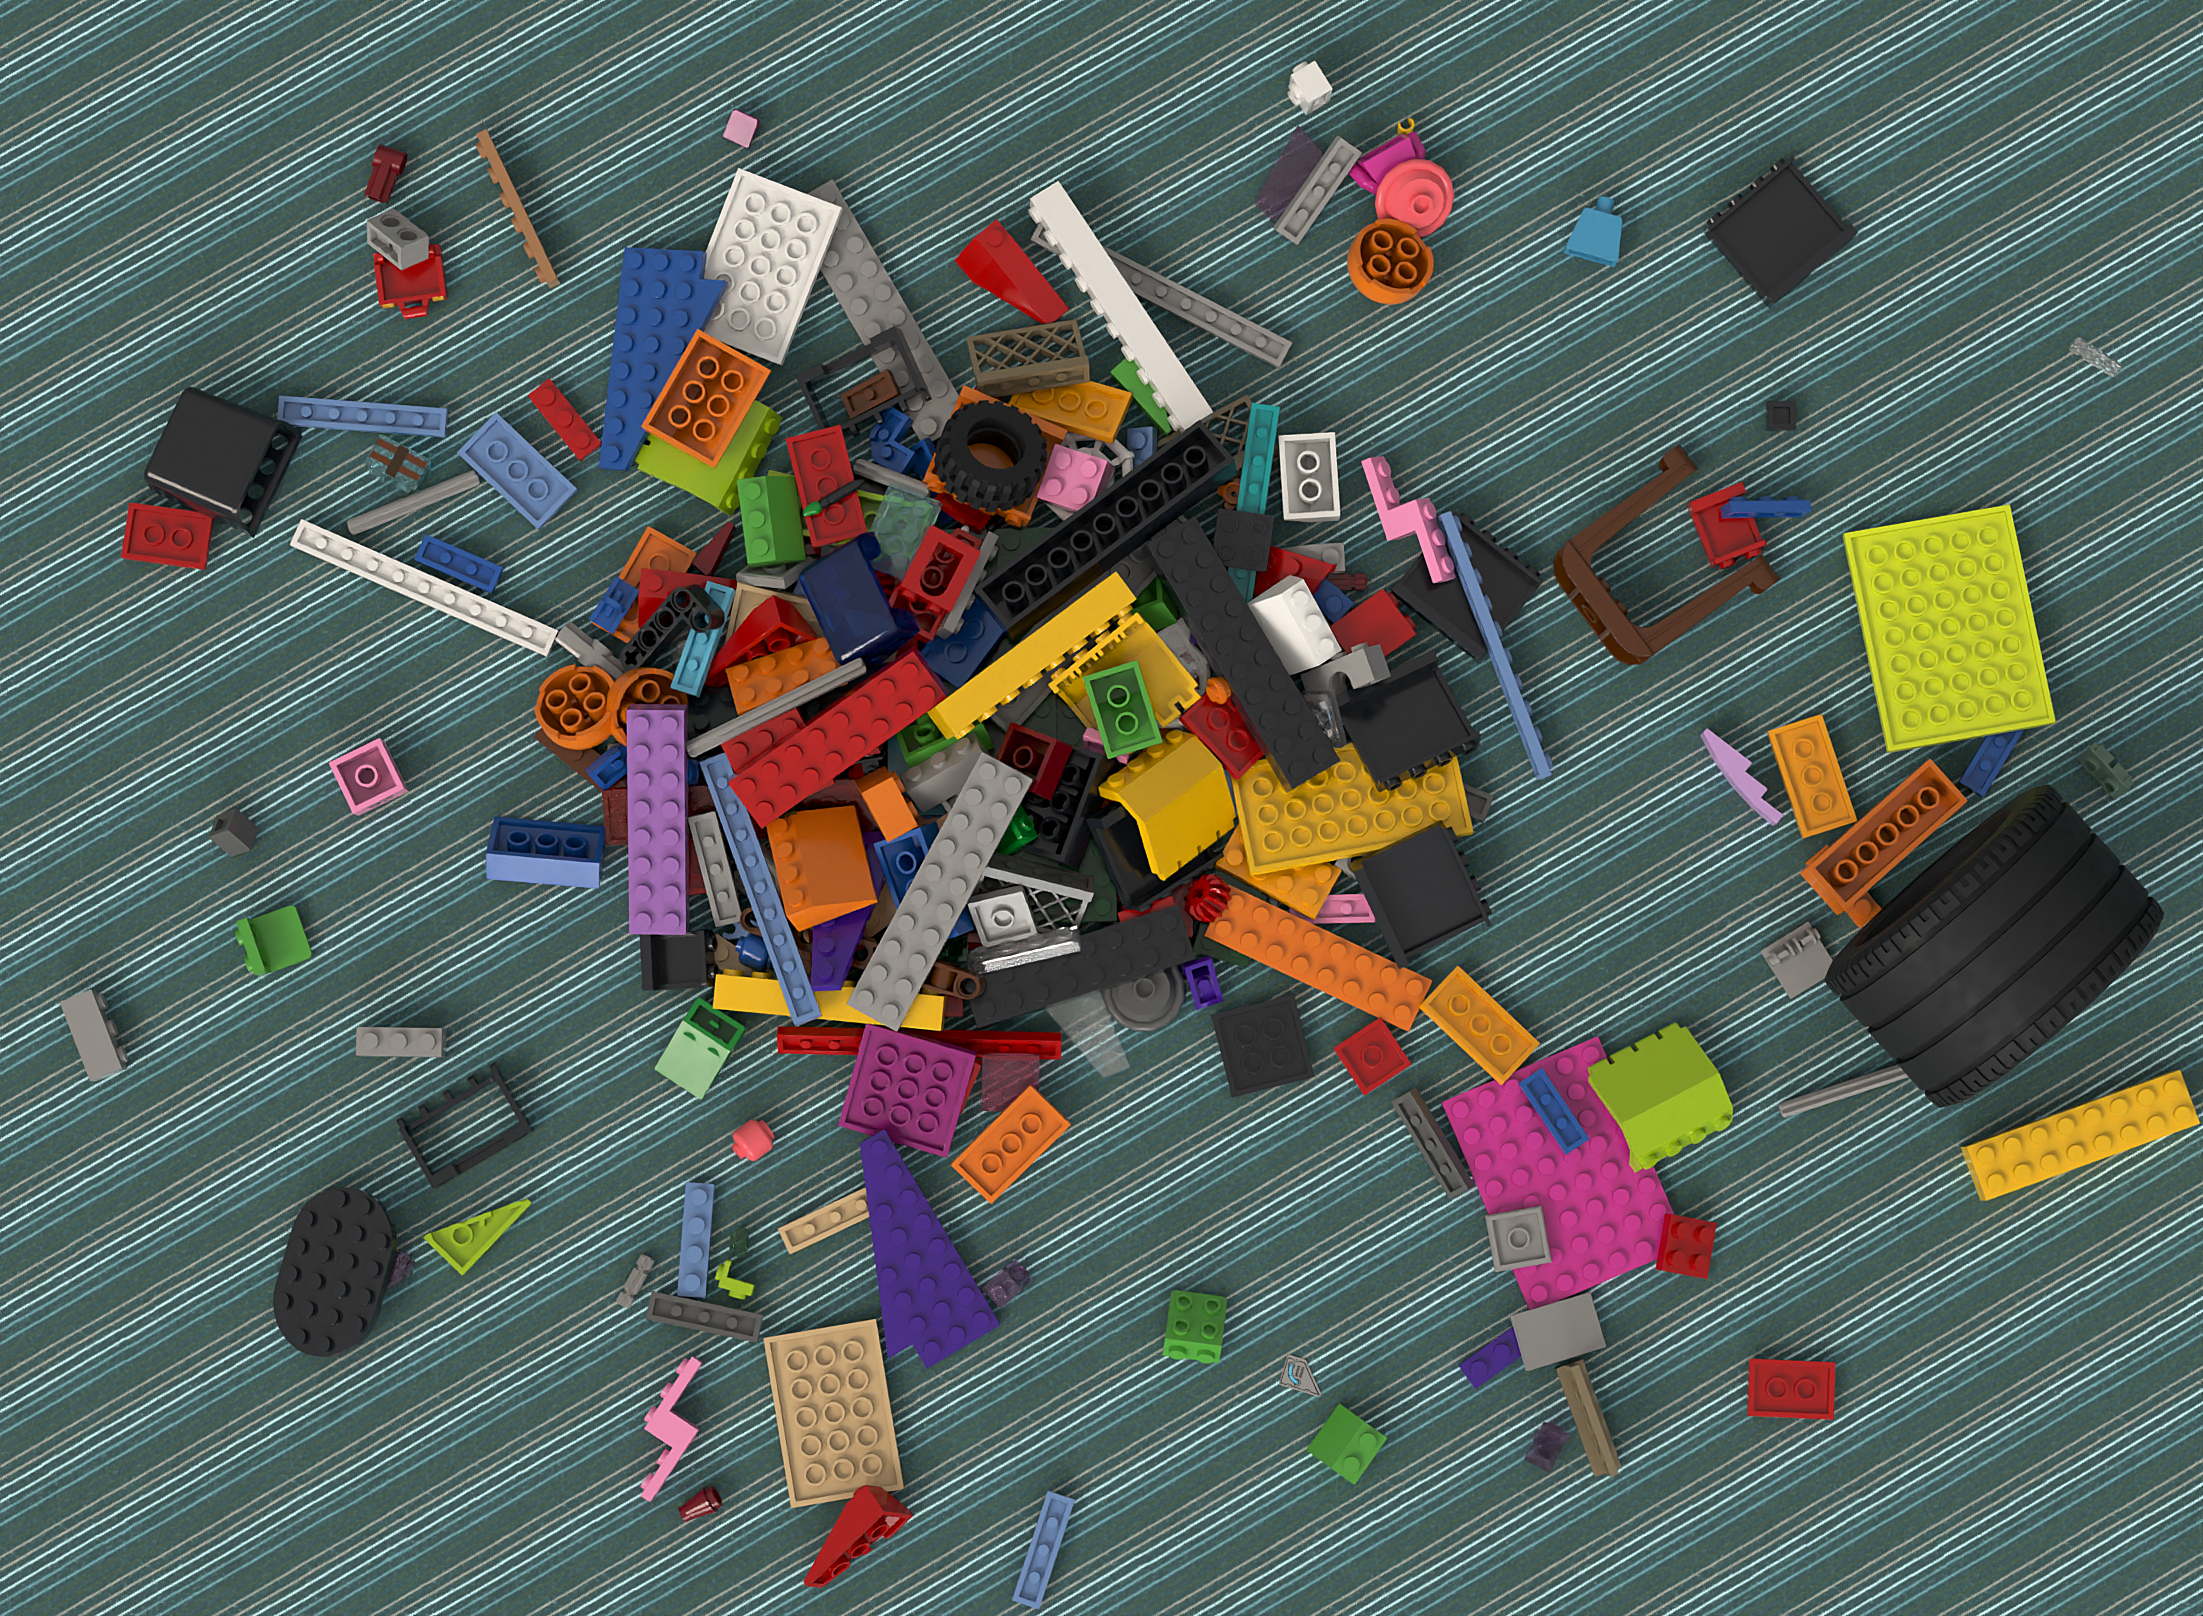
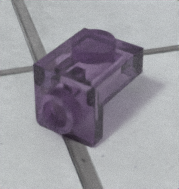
(1007, 1283)
(1546, 1446)

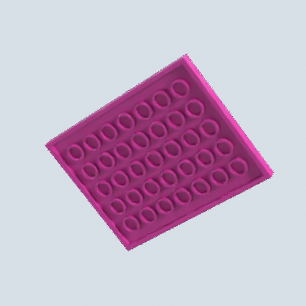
(1593, 1203)

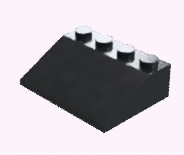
(1062, 821)

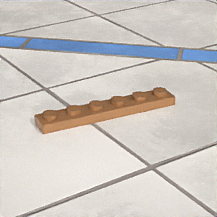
(511, 199)

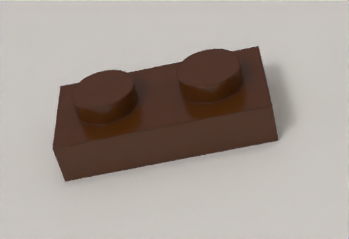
(870, 394)

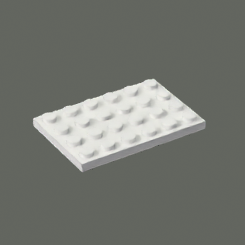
(770, 255)

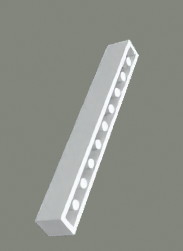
(1120, 308)

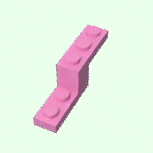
(1408, 519)
(670, 1427)

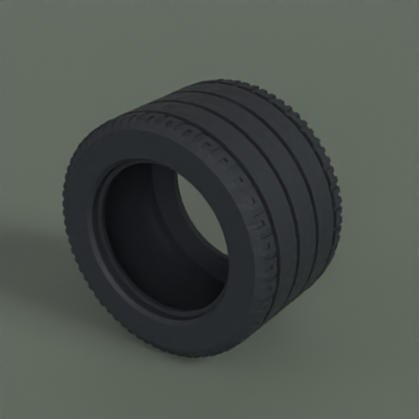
(1995, 947)

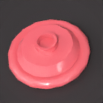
(1416, 194)

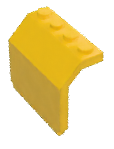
(1133, 640)
(1177, 799)

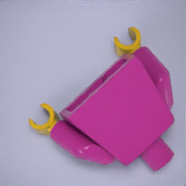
(1378, 162)

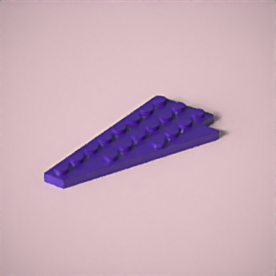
(920, 1275)

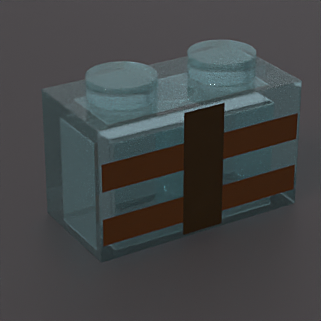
(399, 464)

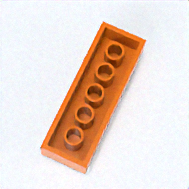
(1883, 837)

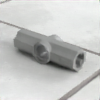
(589, 651)

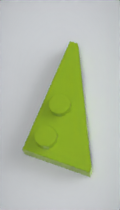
(469, 1240)

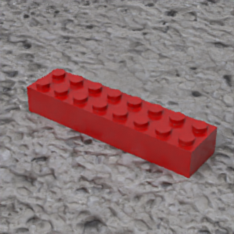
(838, 737)

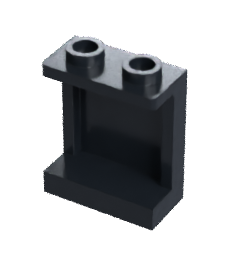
(678, 960)

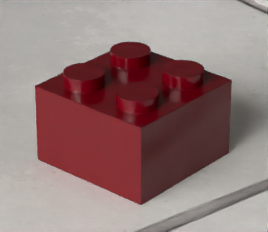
(1036, 757)

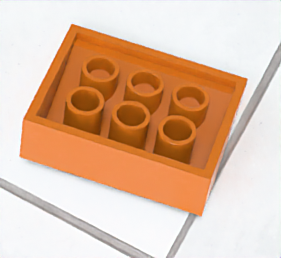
(705, 399)
(821, 865)

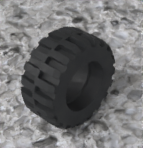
(999, 427)

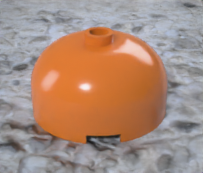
(1389, 262)
(639, 686)
(574, 707)

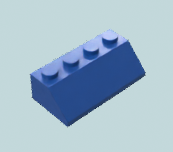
(546, 852)
(902, 860)

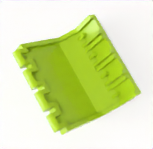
(719, 484)
(1662, 1094)

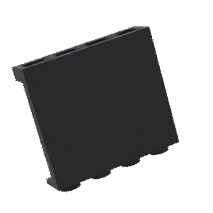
(1778, 232)
(1446, 604)
(1406, 723)
(1127, 861)
(1420, 891)

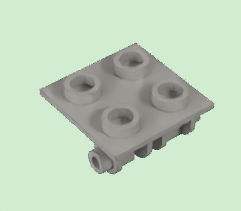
(1798, 959)

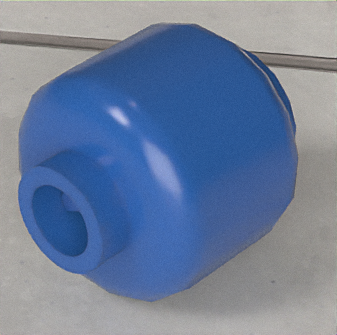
(753, 952)

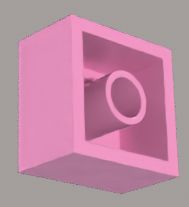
(1073, 479)
(368, 777)

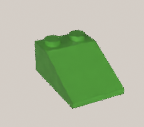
(1122, 709)

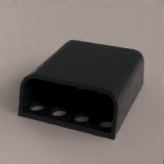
(215, 455)

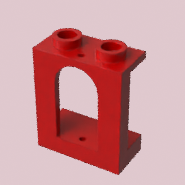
(910, 583)

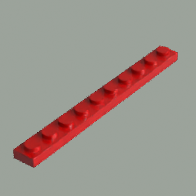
(848, 1040)

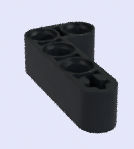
(666, 631)

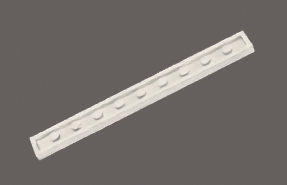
(424, 588)

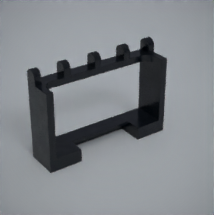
(879, 343)
(506, 1139)

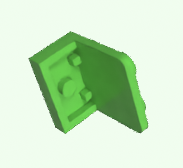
(273, 941)
(1195, 1326)

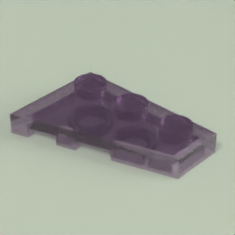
(1288, 175)

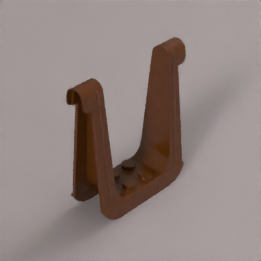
(1608, 617)

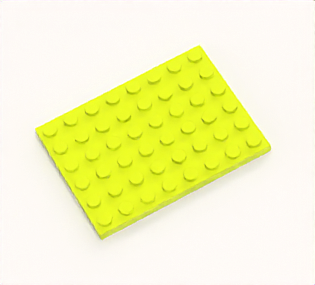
(1948, 628)

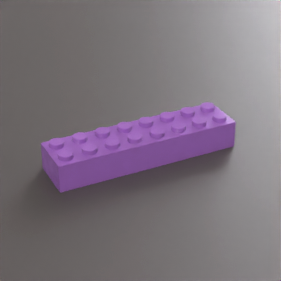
(658, 819)

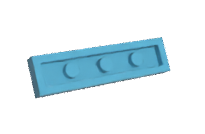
(701, 646)

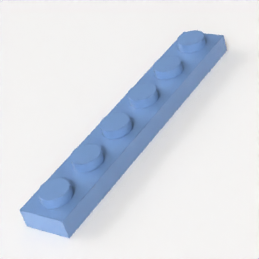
(363, 416)

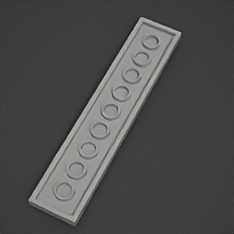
(875, 306)
(940, 891)

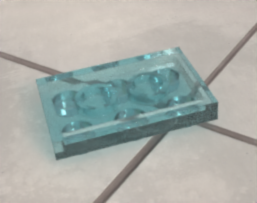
(900, 526)

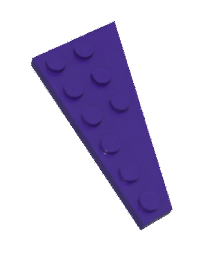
(838, 938)

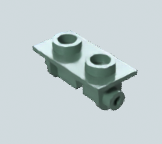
(2113, 780)

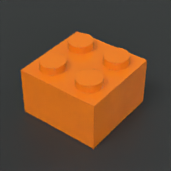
(884, 798)

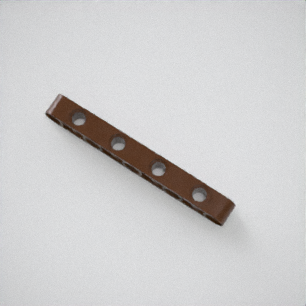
(943, 977)

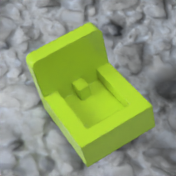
(737, 1288)

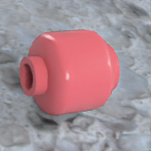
(752, 1140)

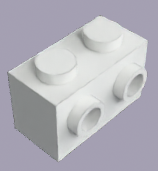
(1309, 87)

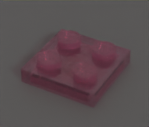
(1006, 1077)

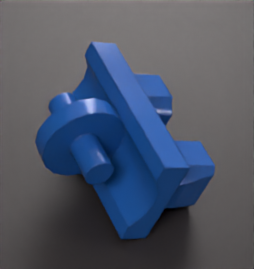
(614, 605)

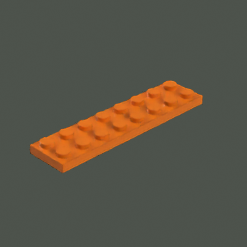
(1319, 959)

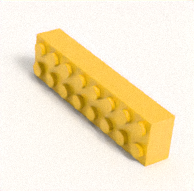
(1037, 652)
(764, 995)
(2080, 1135)

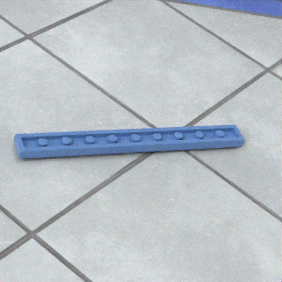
(1491, 634)
(761, 892)

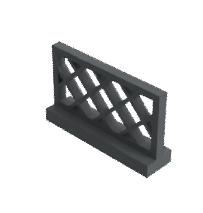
(1038, 878)

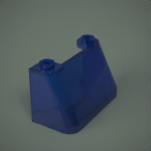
(854, 605)

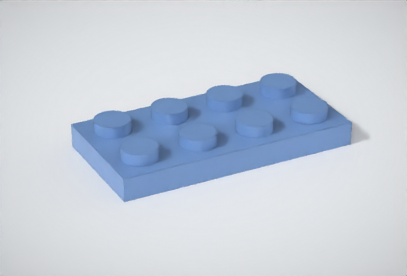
(517, 471)

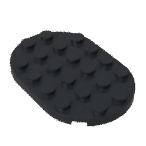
(335, 1272)

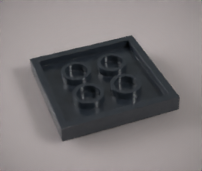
(1262, 1046)

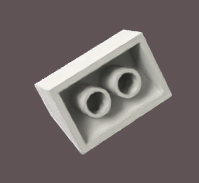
(1309, 477)
(1294, 625)

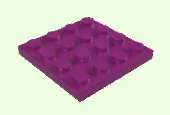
(907, 1088)

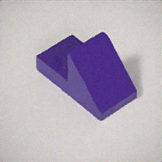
(1203, 982)

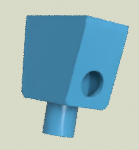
(1597, 234)

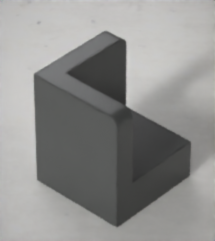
(233, 832)

